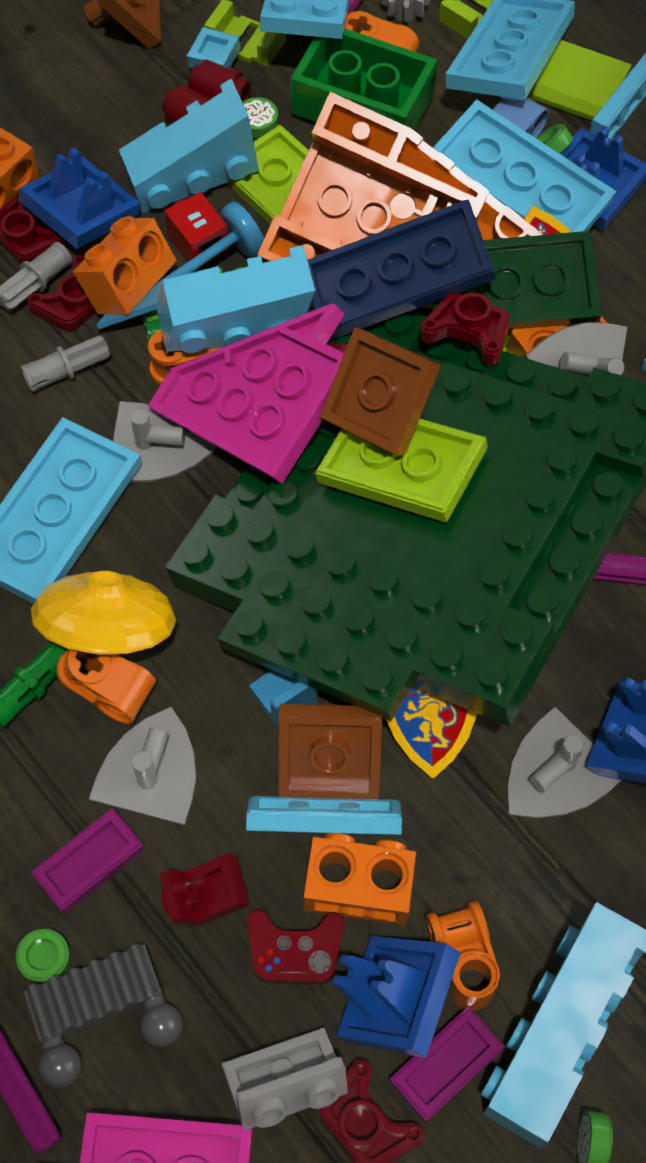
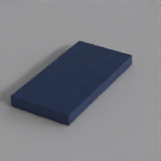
(402, 267)

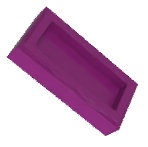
(87, 861)
(451, 1063)

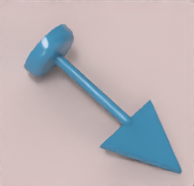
(242, 233)

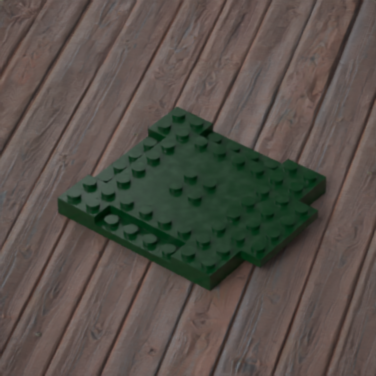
(396, 600)

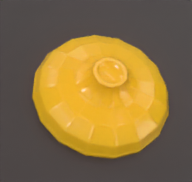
(103, 613)

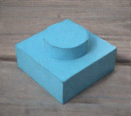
(215, 47)

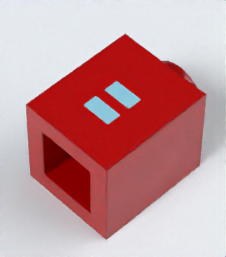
(194, 227)

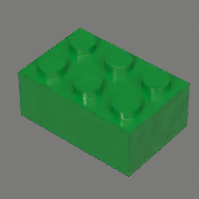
(367, 73)

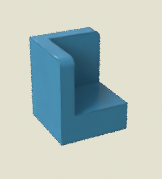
(280, 689)

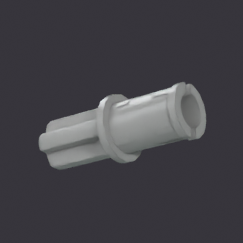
(34, 276)
(64, 363)

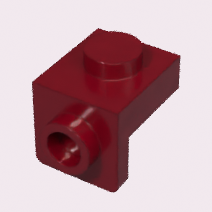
(204, 891)

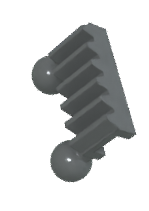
(93, 997)

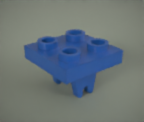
(610, 165)
(78, 200)
(622, 737)
(395, 994)

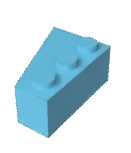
(193, 152)
(223, 308)

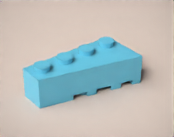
(566, 1026)

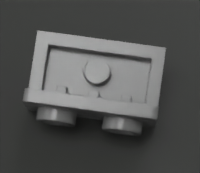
(285, 1079)

